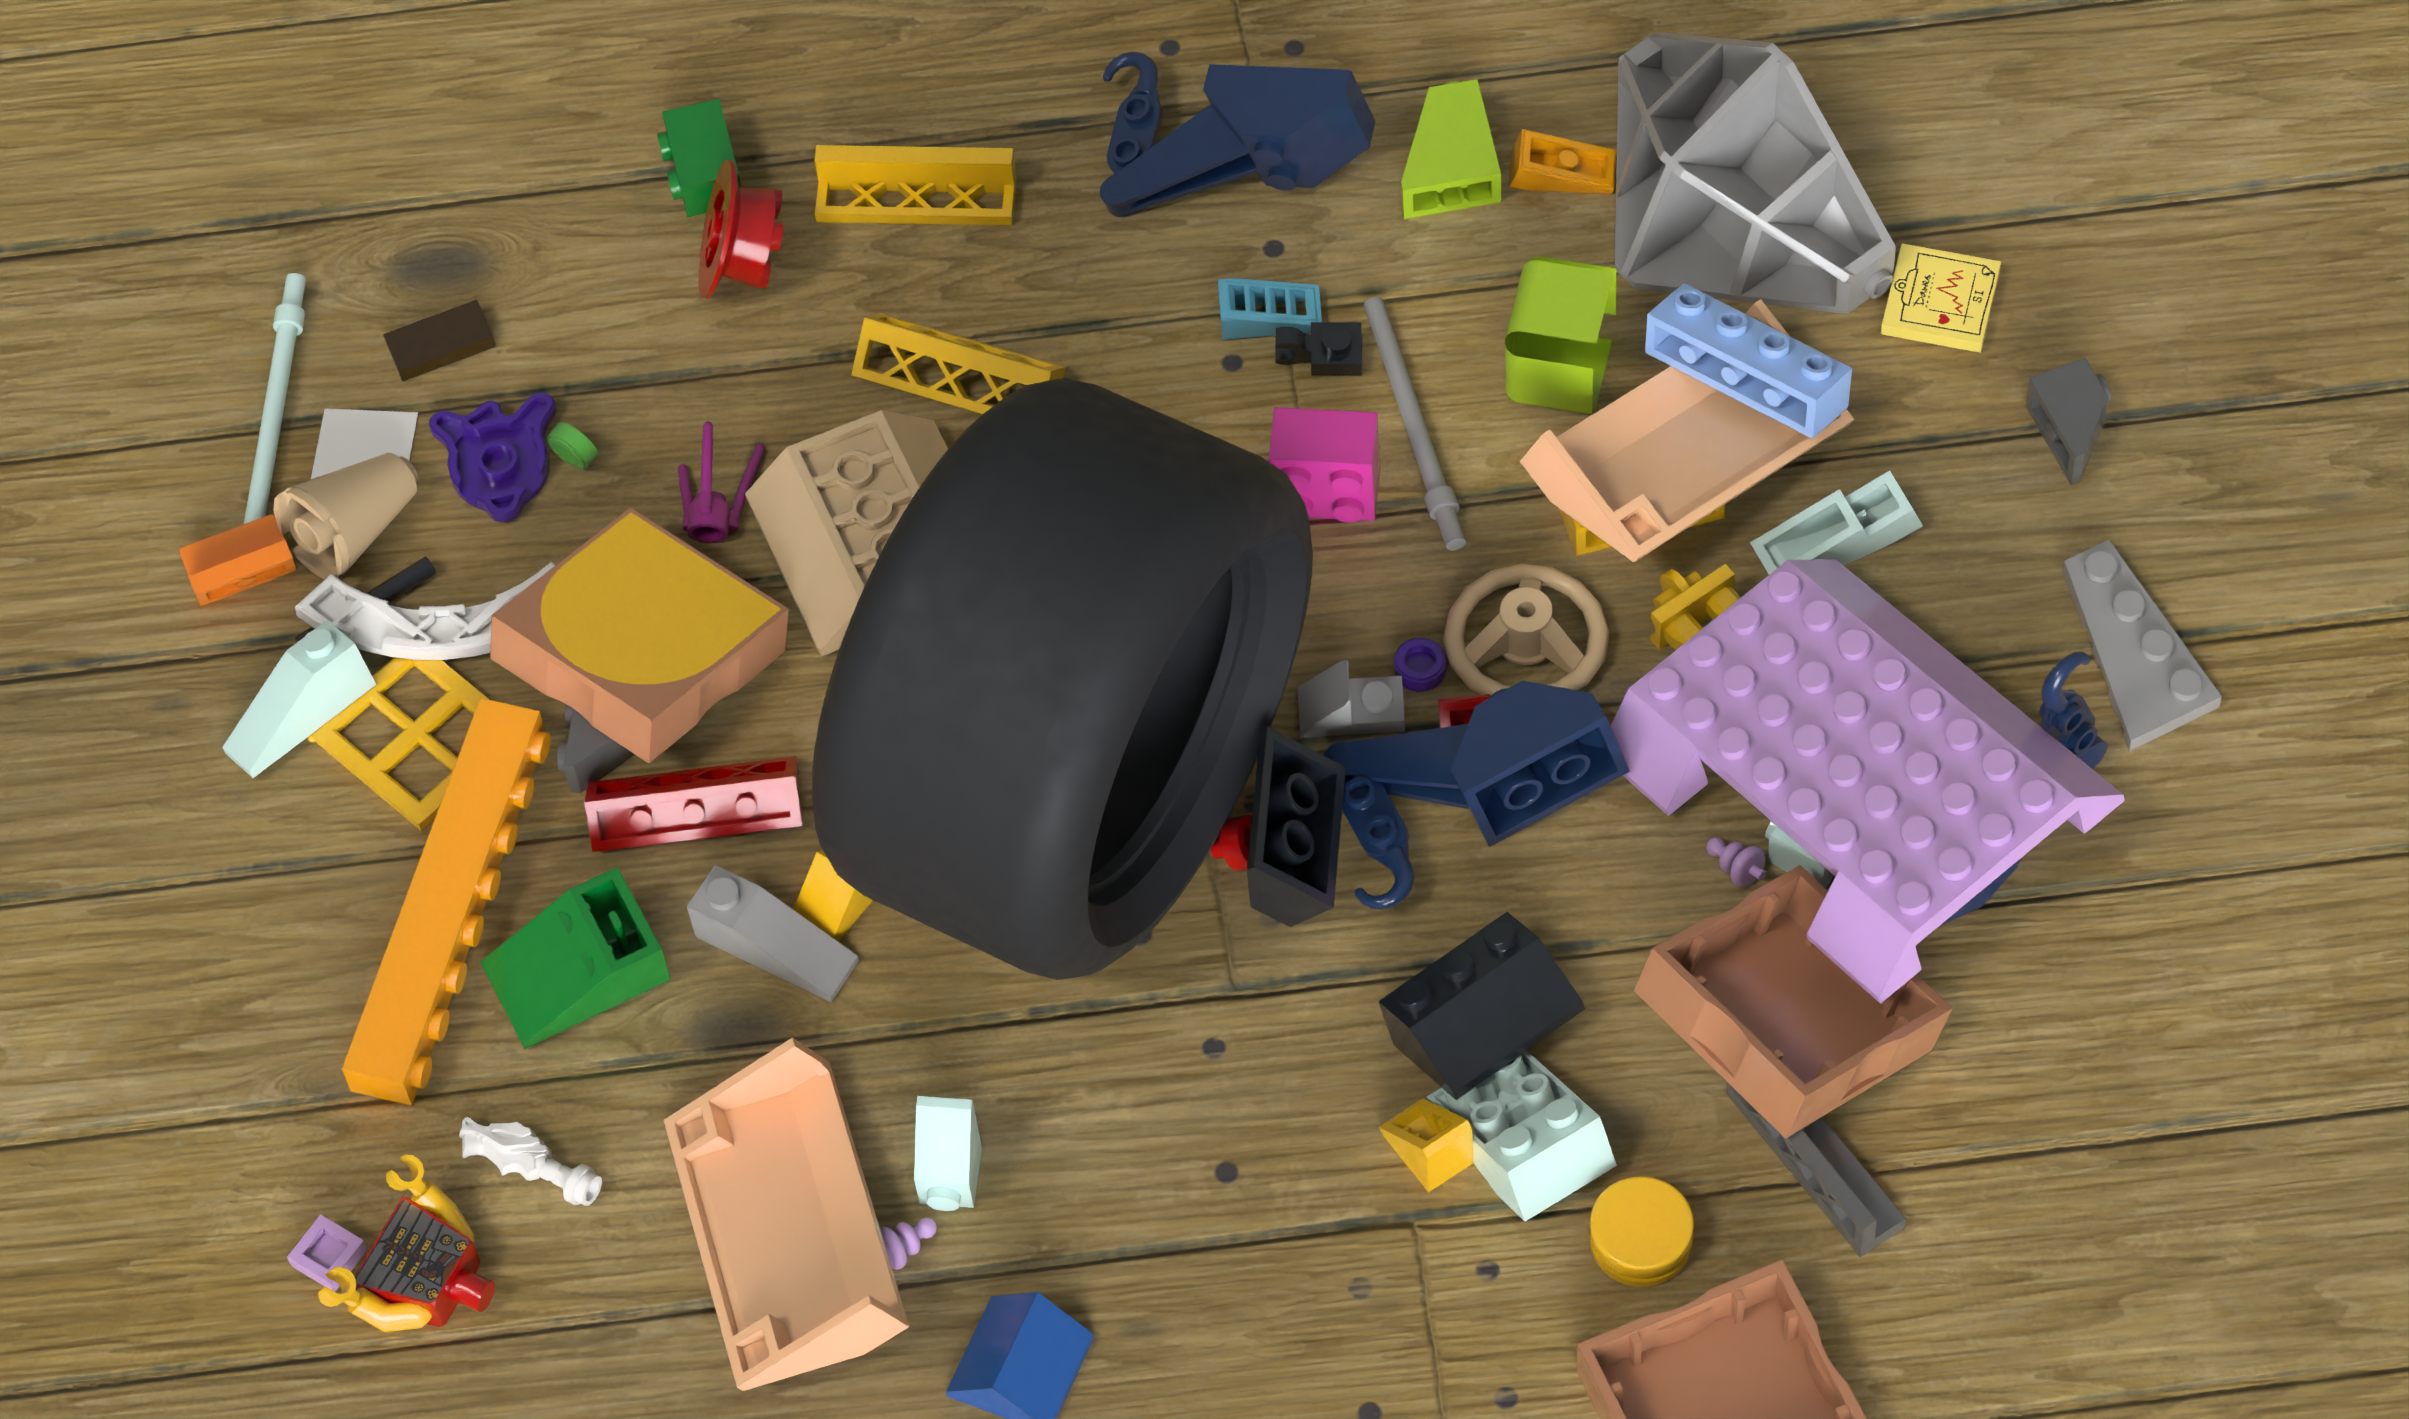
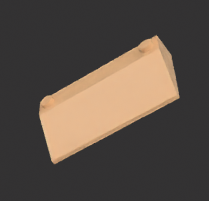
(1664, 457)
(784, 1219)

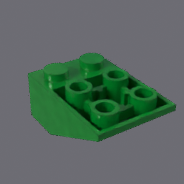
(576, 959)

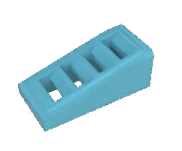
(1249, 292)

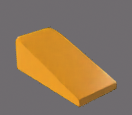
(1561, 165)

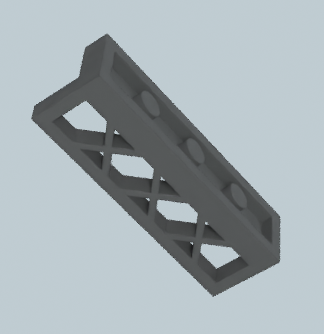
(1831, 1179)

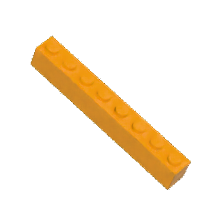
(446, 903)

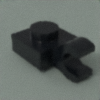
(1330, 348)

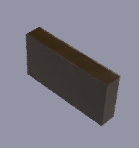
(439, 340)

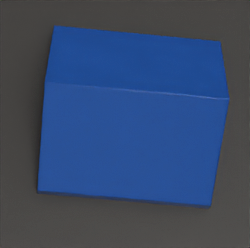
(1021, 1358)

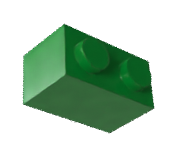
(698, 145)

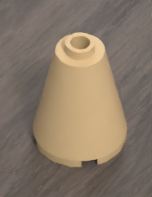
(344, 511)

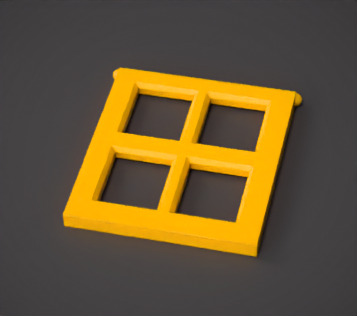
(415, 733)

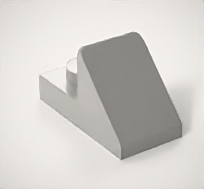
(1346, 706)

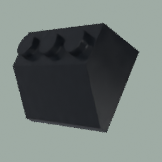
(1294, 830)
(1480, 1006)

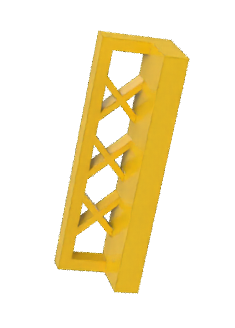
(917, 175)
(946, 349)

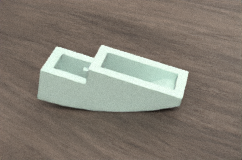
(1841, 526)

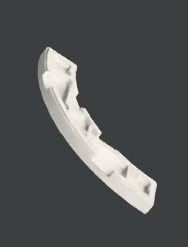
(404, 632)

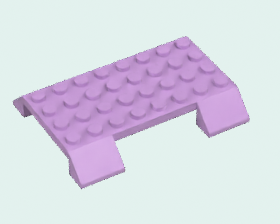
(1860, 751)

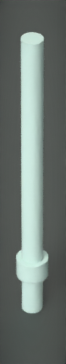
(288, 324)

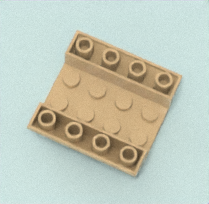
(834, 506)

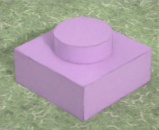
(324, 1248)

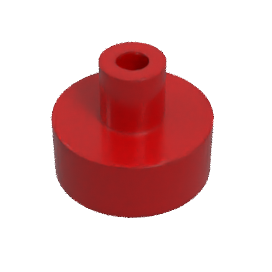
(1234, 842)

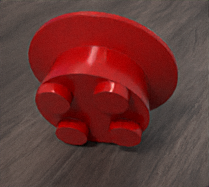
(738, 233)

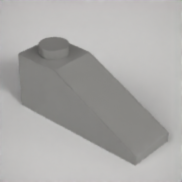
(768, 934)

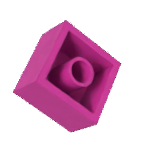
(1329, 460)

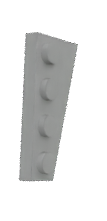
(2144, 662)

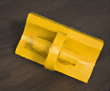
(1689, 603)

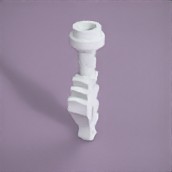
(521, 1151)

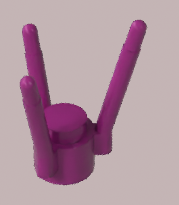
(708, 515)

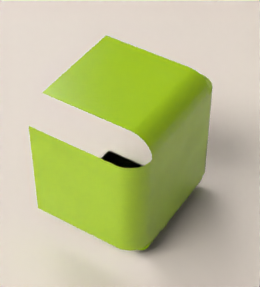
(1554, 334)

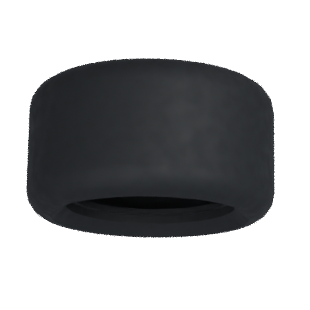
(1060, 676)

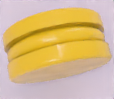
(1641, 1231)

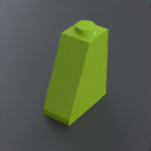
(1451, 154)

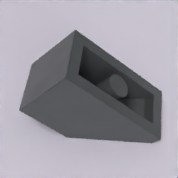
(2069, 413)

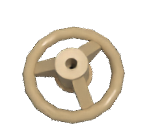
(1525, 628)

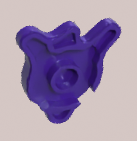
(496, 457)

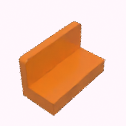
(237, 560)

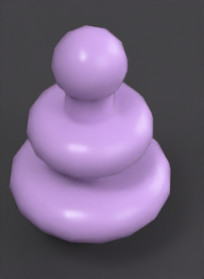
(1742, 863)
(906, 1240)

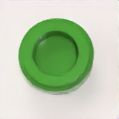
(572, 446)

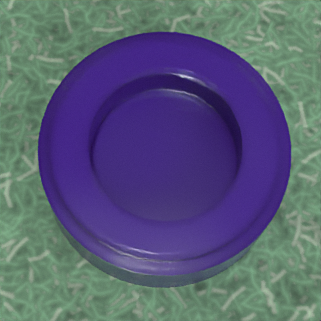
(1420, 664)

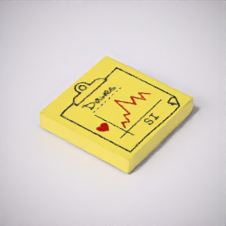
(1941, 297)

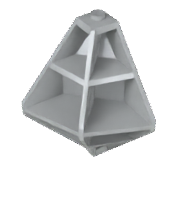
(1738, 181)

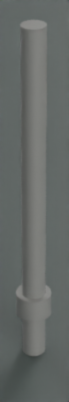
(1439, 497)

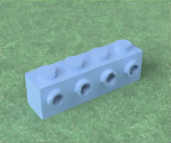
(1748, 360)

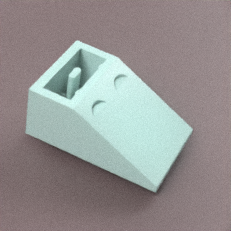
(1531, 1135)

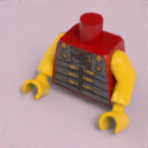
(416, 1265)

